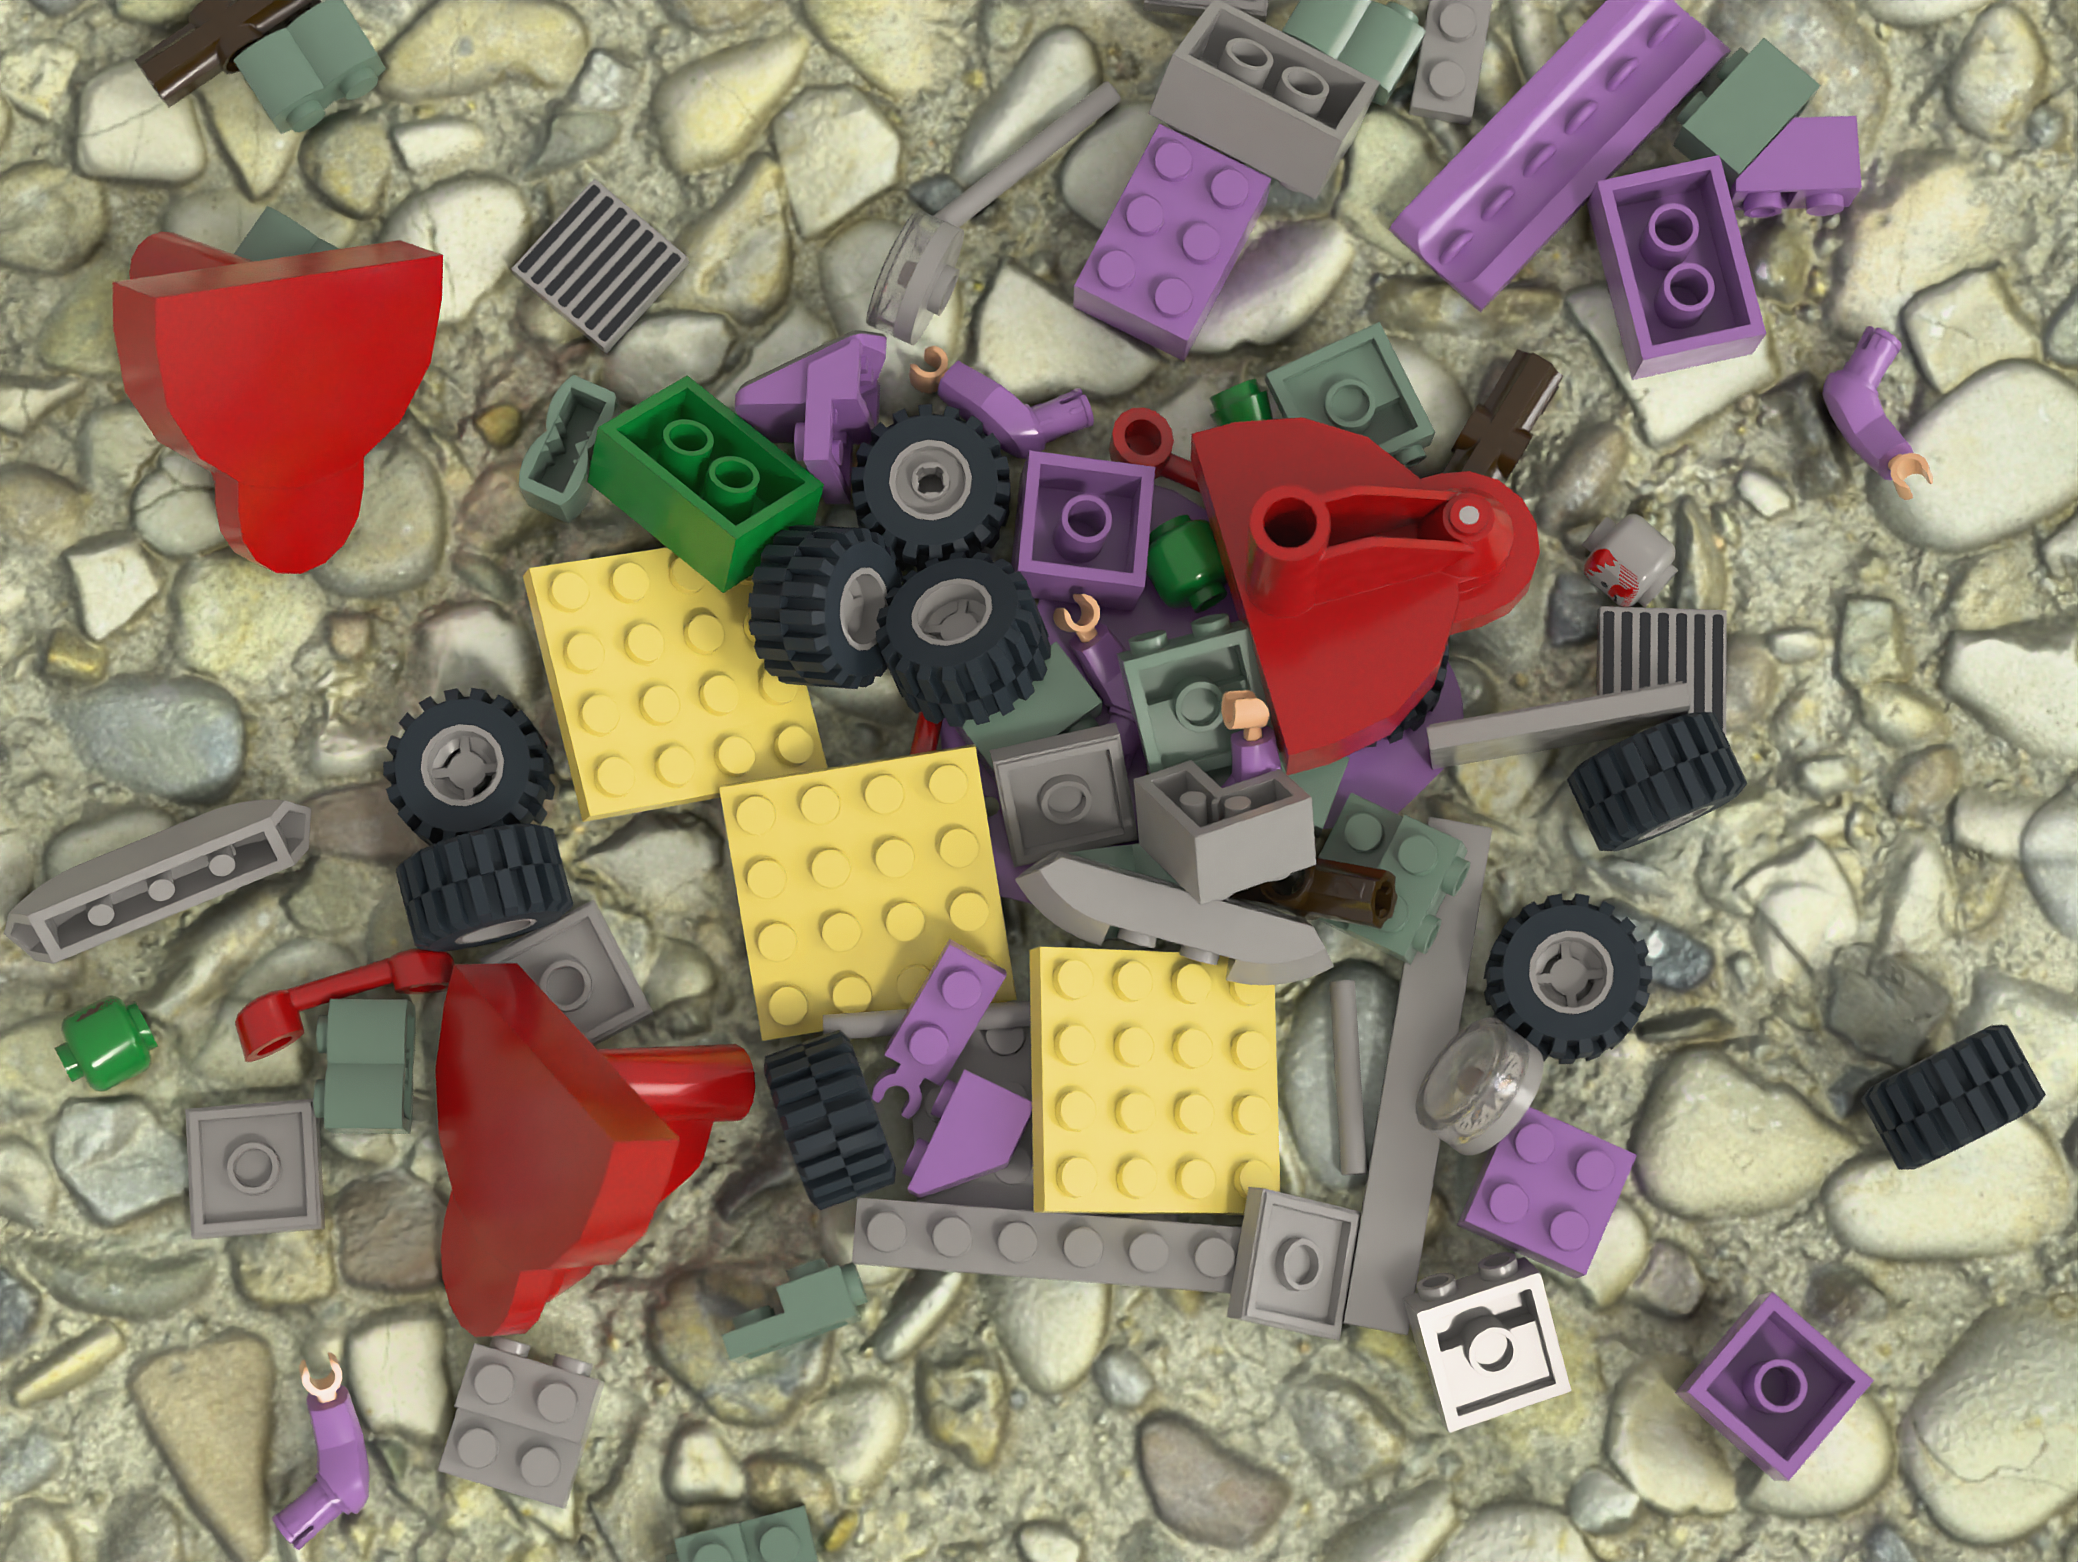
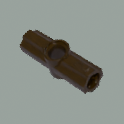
(211, 42)
(1502, 426)
(1330, 892)

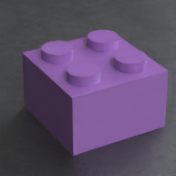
(1083, 528)
(1548, 1192)
(1774, 1386)

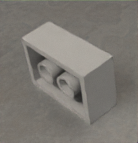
(1263, 98)

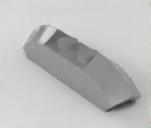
(158, 877)
(1092, 895)

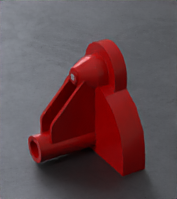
(277, 377)
(1353, 573)
(558, 1142)

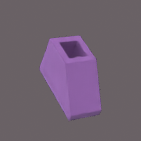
(1805, 166)
(973, 1138)

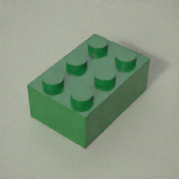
(701, 481)

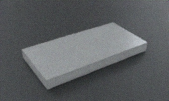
(1555, 725)

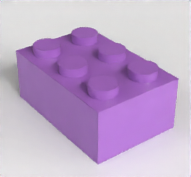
(1171, 242)
(1676, 267)

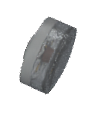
(916, 277)
(1479, 1086)

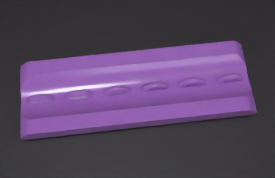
(1555, 142)

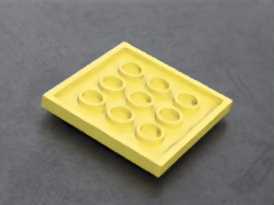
(661, 684)
(861, 883)
(1149, 1084)

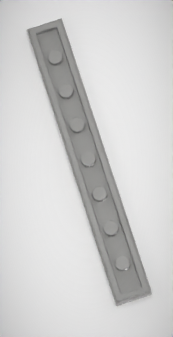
(1402, 1149)

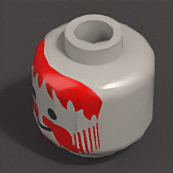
(1629, 560)

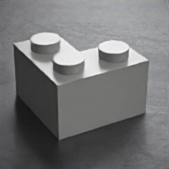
(1225, 836)

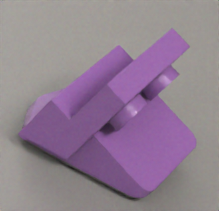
(822, 405)

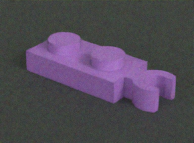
(939, 1022)

